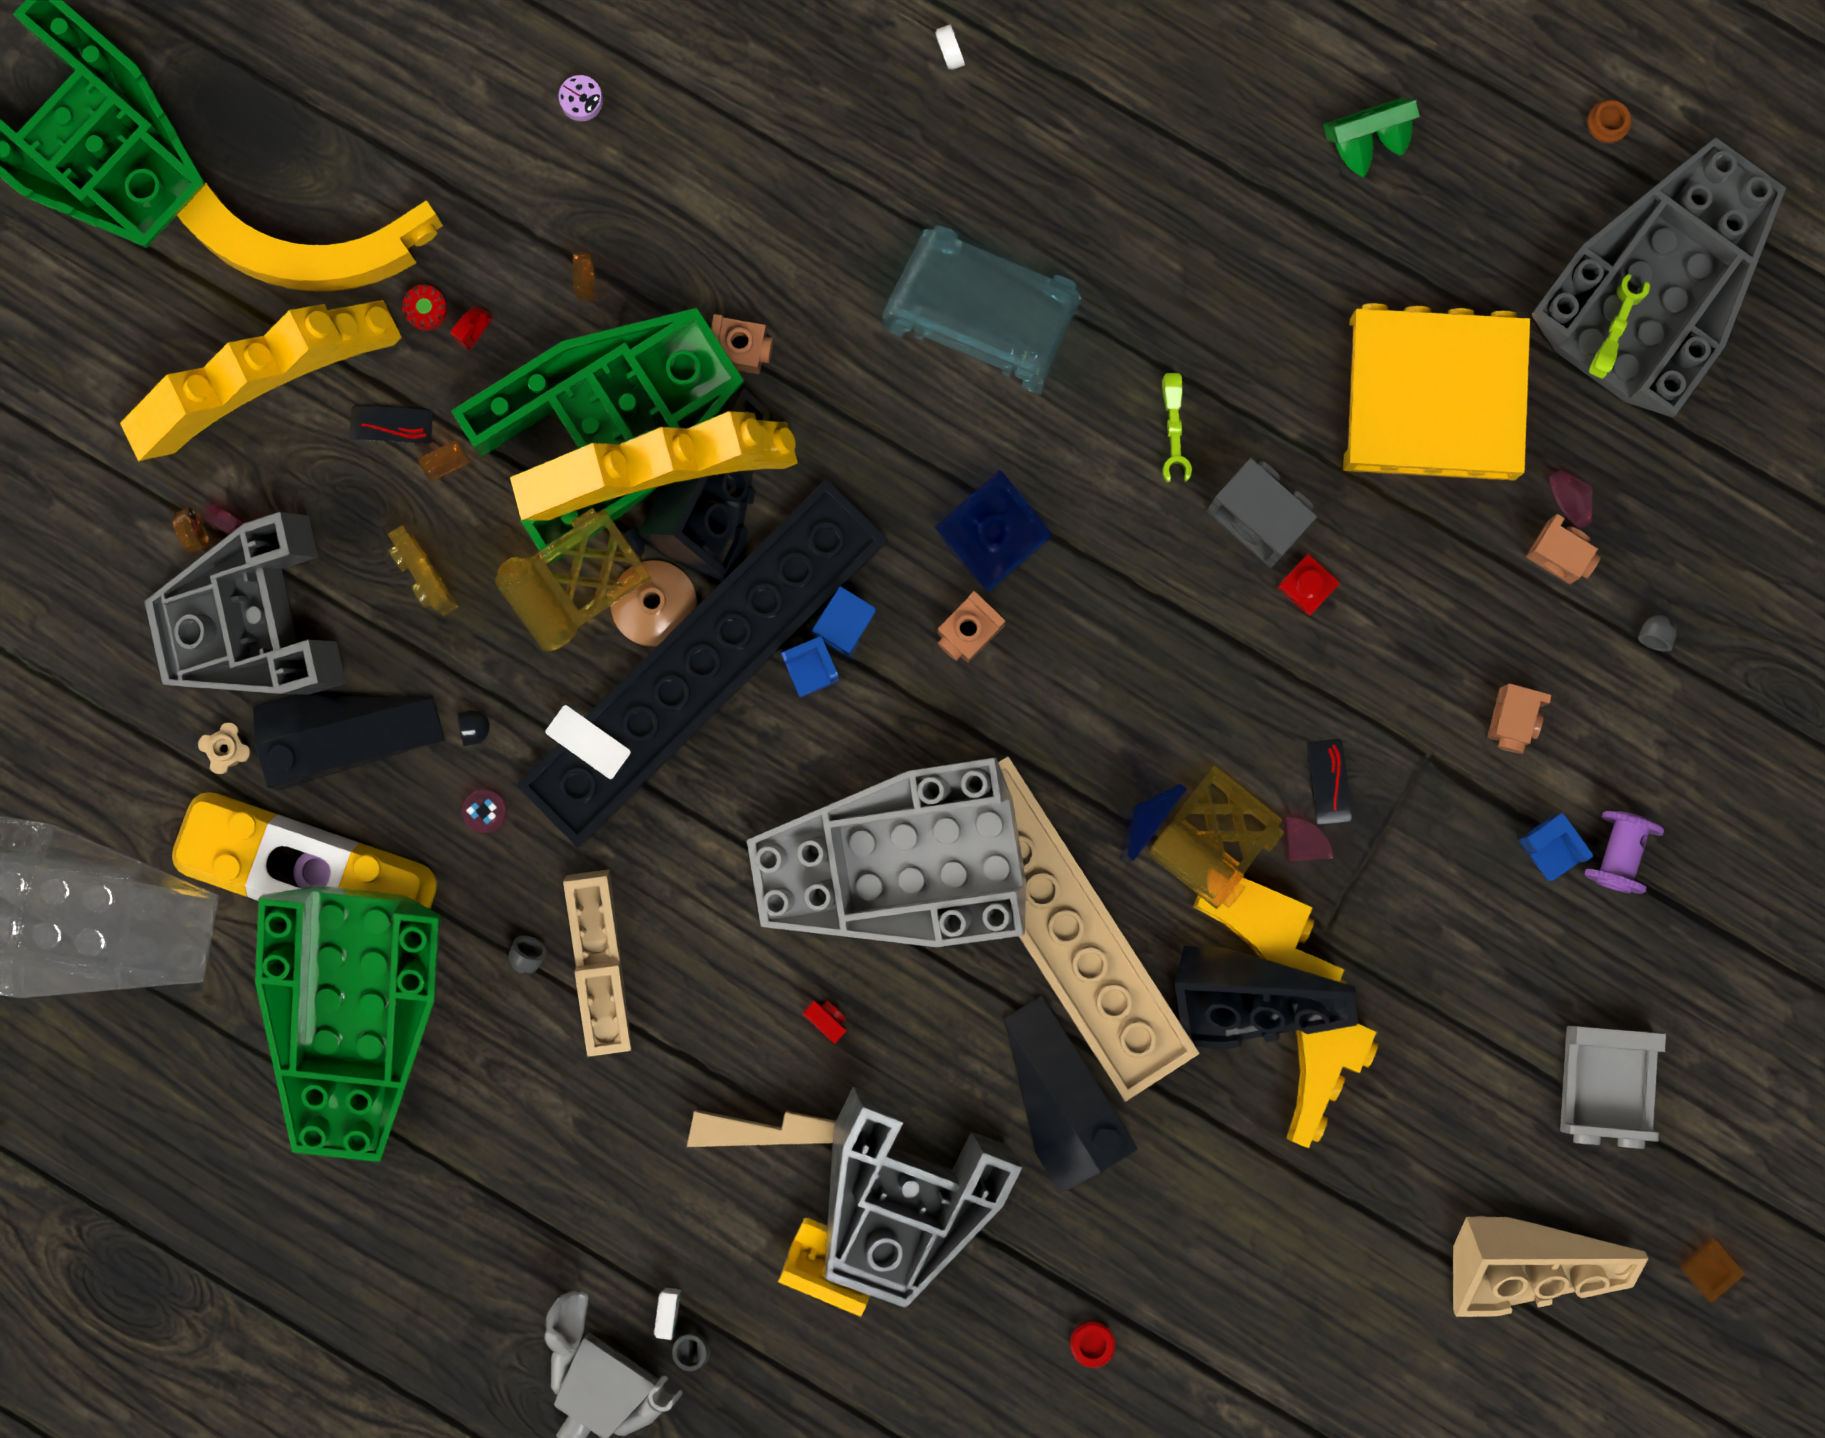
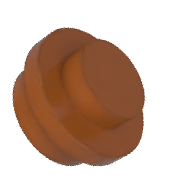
(1609, 121)

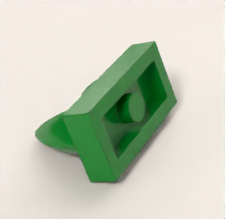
(1354, 132)

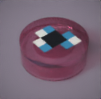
(484, 811)

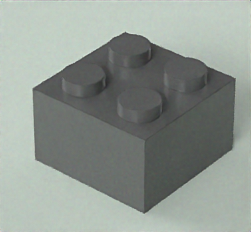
(1262, 511)

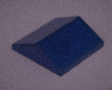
(993, 531)
(1145, 820)

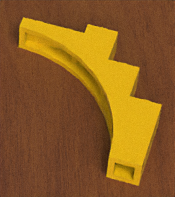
(250, 367)
(652, 460)
(1272, 929)

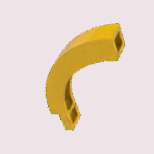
(308, 266)

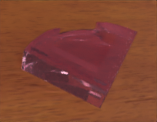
(1573, 498)
(221, 519)
(1305, 841)

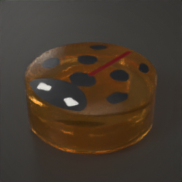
(190, 530)

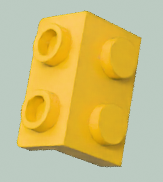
(806, 1270)

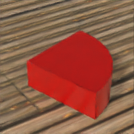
(471, 327)

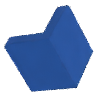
(844, 621)
(810, 667)
(1555, 846)

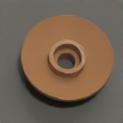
(652, 626)

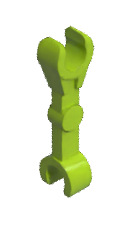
(1607, 353)
(1172, 396)

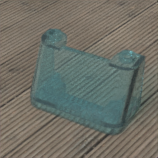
(983, 306)

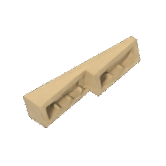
(597, 962)
(723, 1130)

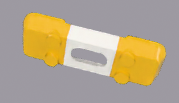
(231, 842)

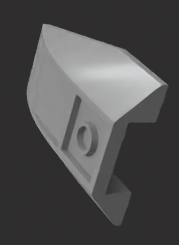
(900, 862)

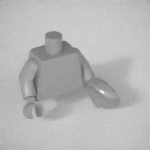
(596, 1382)

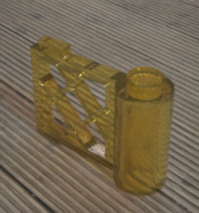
(540, 598)
(1200, 856)

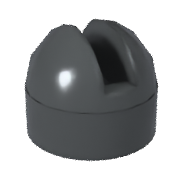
(1658, 633)
(526, 954)
(684, 1352)

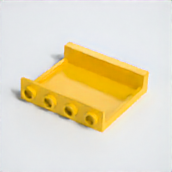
(1438, 393)

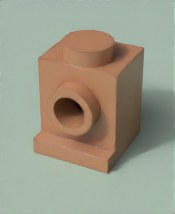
(758, 347)
(1564, 551)
(982, 615)
(1517, 717)

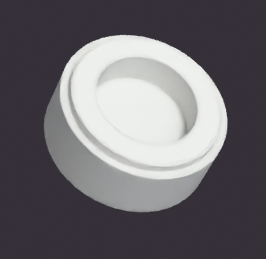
(949, 47)

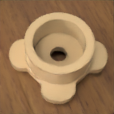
(236, 751)

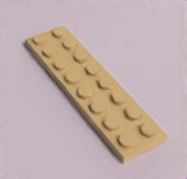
(1090, 958)

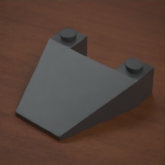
(232, 620)
(897, 1214)

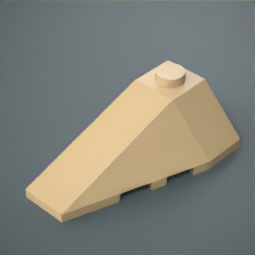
(1519, 1262)

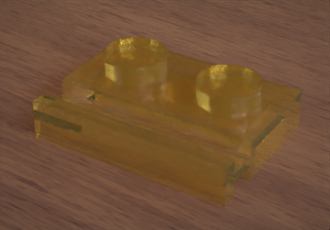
(429, 586)

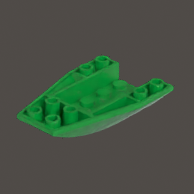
(344, 1010)

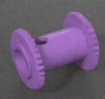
(1624, 851)

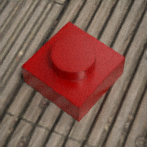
(1308, 585)
(826, 1019)

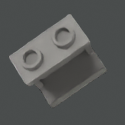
(1610, 1085)

